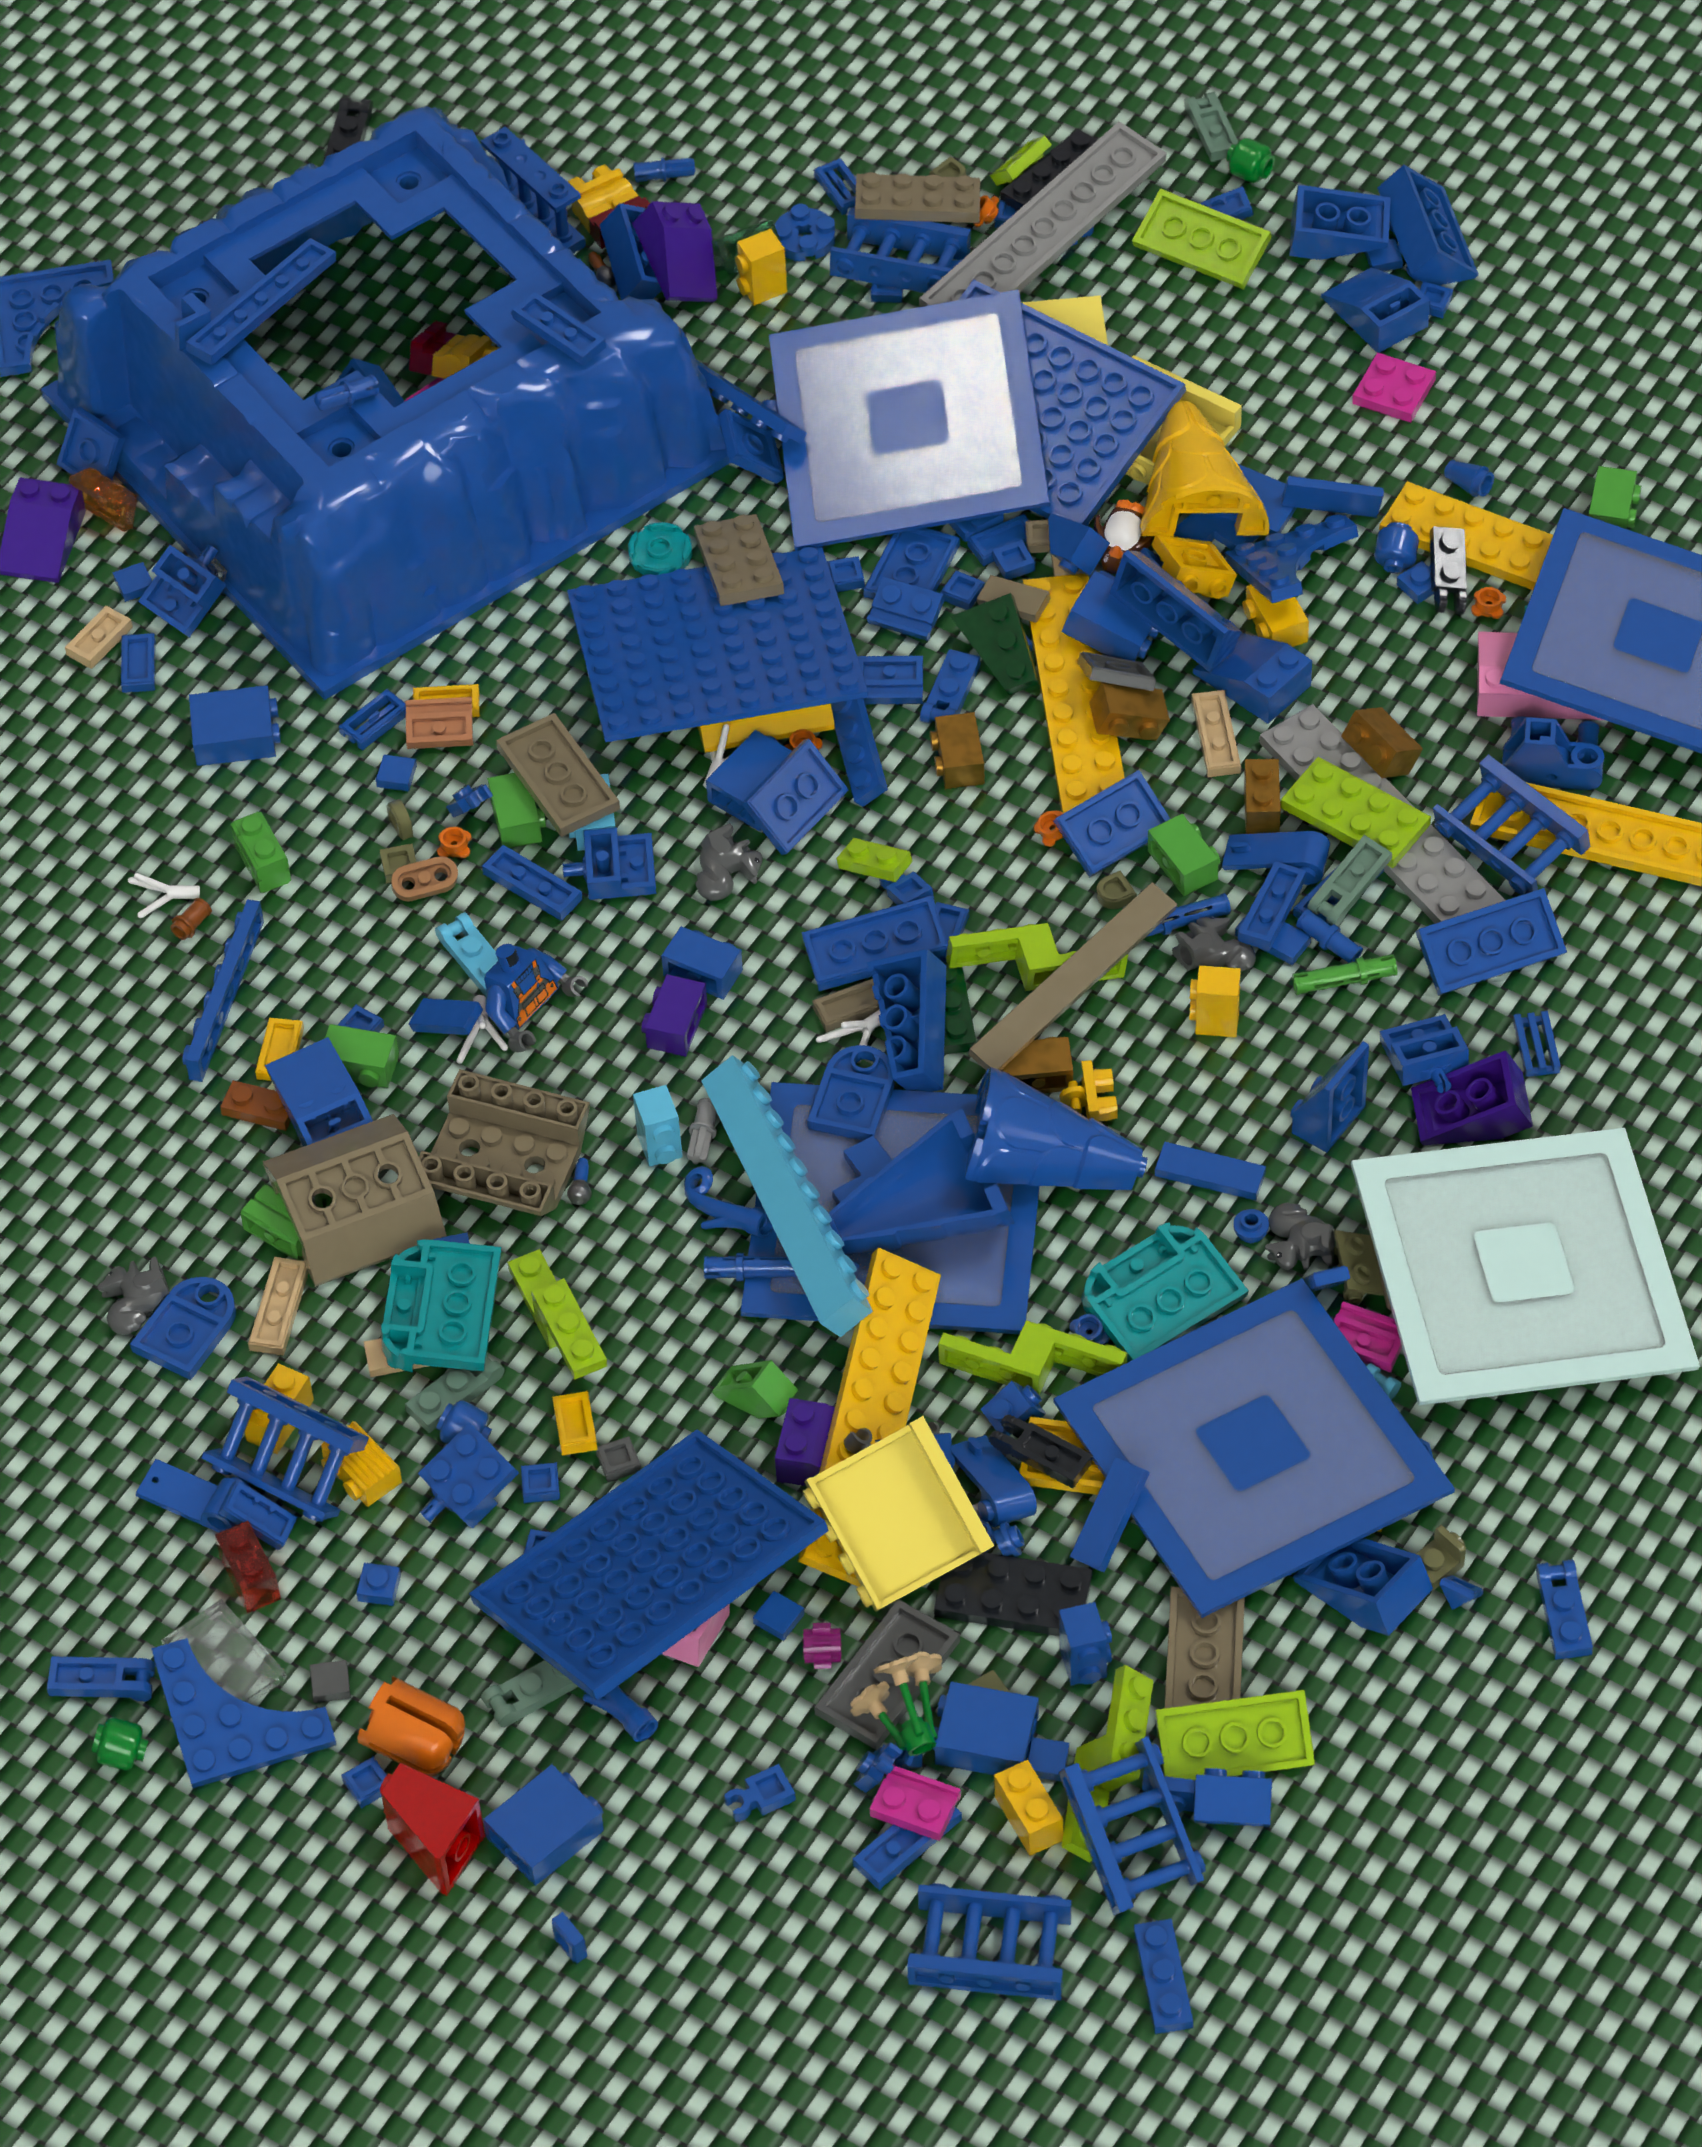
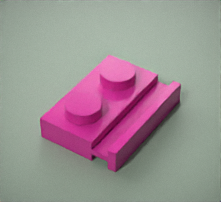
(1370, 1335)
(915, 1803)

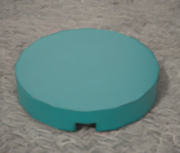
(659, 549)

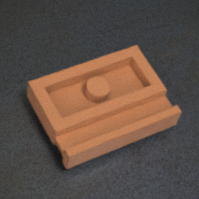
(439, 722)

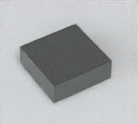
(618, 1459)
(330, 1681)

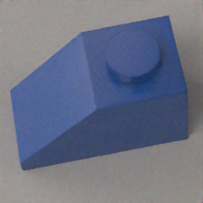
(1075, 545)

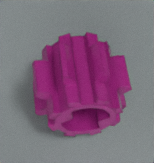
(822, 1645)

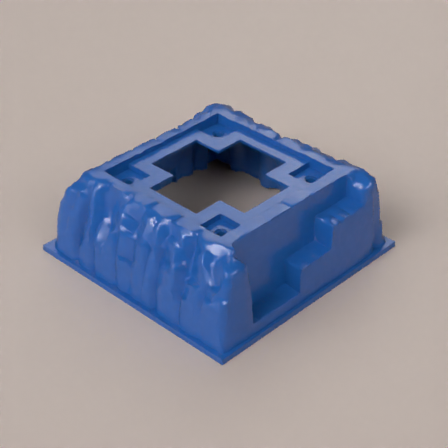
(368, 518)

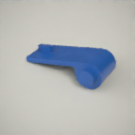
(1260, 850)
(1003, 1489)
(187, 1495)

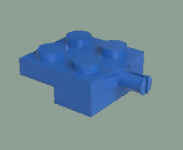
(183, 588)
(615, 864)
(1425, 1051)
(466, 1477)

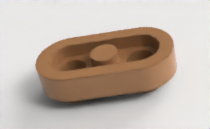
(423, 877)

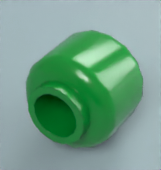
(1250, 160)
(119, 1743)

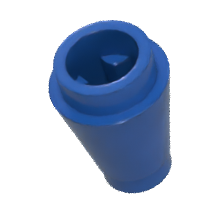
(1470, 477)

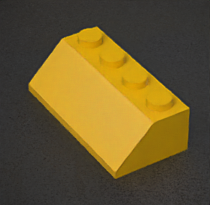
(776, 725)

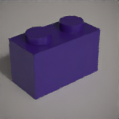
(675, 1015)

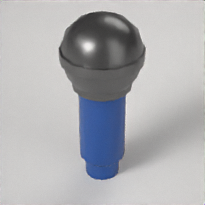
(579, 1190)

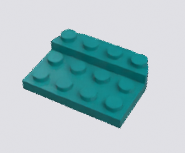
(1161, 1289)
(440, 1305)

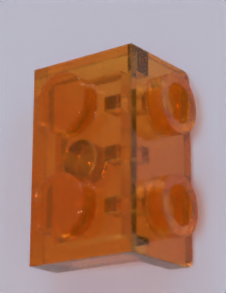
(106, 498)

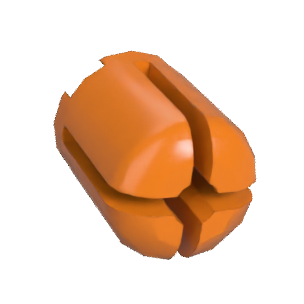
(413, 1727)

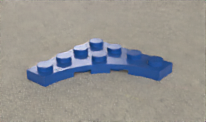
(32, 302)
(1274, 561)
(224, 1734)

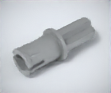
(702, 1131)

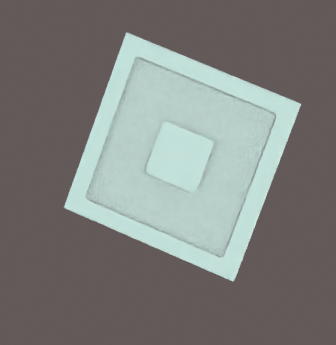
(1523, 1266)

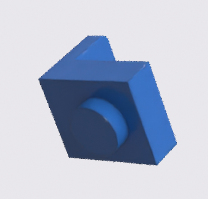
(1014, 1401)
(1181, 1790)

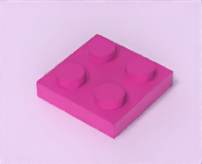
(1394, 387)

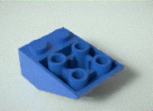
(1380, 307)
(318, 1092)

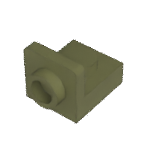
(1443, 1555)

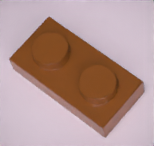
(255, 1105)

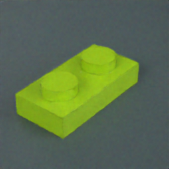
(1018, 162)
(874, 860)

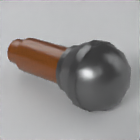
(603, 272)

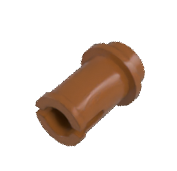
(184, 925)

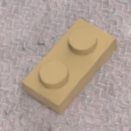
(98, 637)

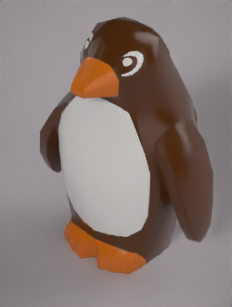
(1122, 532)

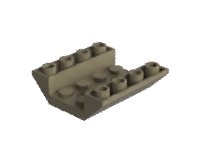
(512, 1131)
(366, 1217)

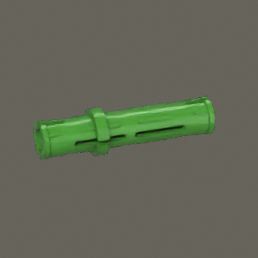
(1354, 972)

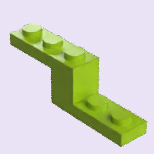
(1028, 945)
(557, 1314)
(1031, 1356)
(1124, 1728)

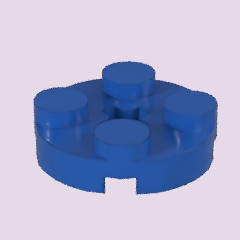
(809, 220)

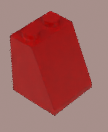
(432, 1823)

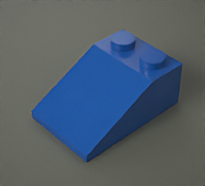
(1337, 223)
(1261, 675)
(1333, 1100)
(1369, 1583)

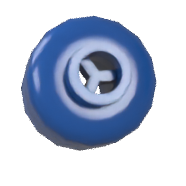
(1396, 547)
(458, 1416)

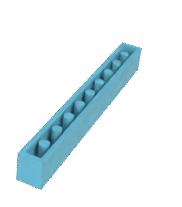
(787, 1196)

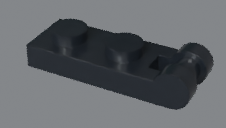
(349, 128)

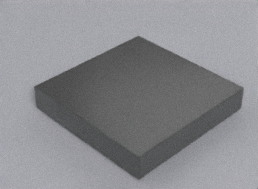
(1116, 671)

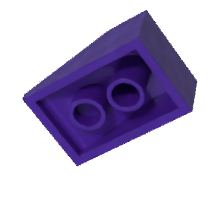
(679, 250)
(40, 529)
(1483, 1103)
(802, 1441)

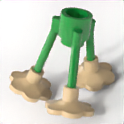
(916, 1735)

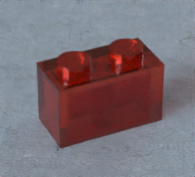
(247, 1566)

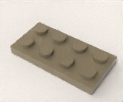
(917, 198)
(738, 559)
(558, 774)
(1203, 1653)

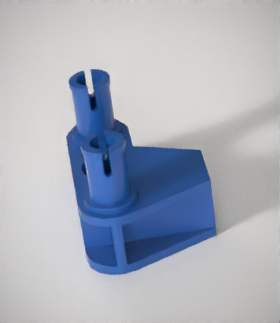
(1545, 756)

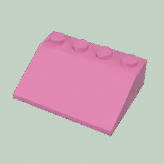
(1504, 701)

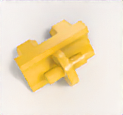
(1093, 1082)

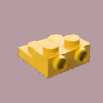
(1196, 565)

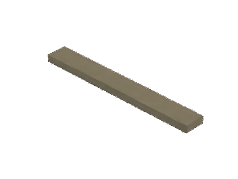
(1073, 978)

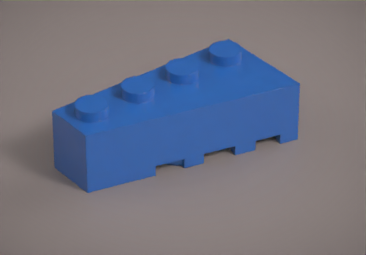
(913, 1016)

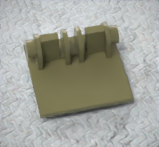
(1359, 1255)

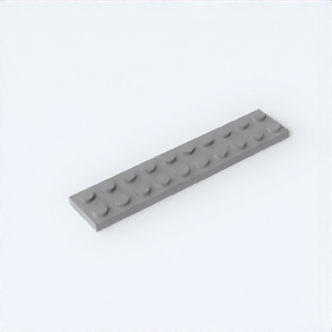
(1054, 216)
(1432, 869)

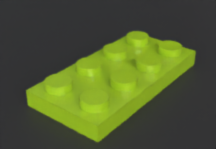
(1202, 238)
(1354, 808)
(1236, 1735)

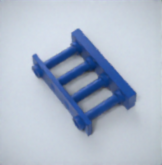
(536, 185)
(914, 236)
(1518, 797)
(311, 1426)
(1108, 1854)
(988, 1976)

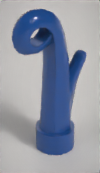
(725, 1214)
(636, 1720)

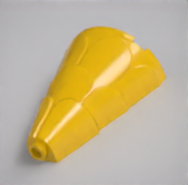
(1197, 476)

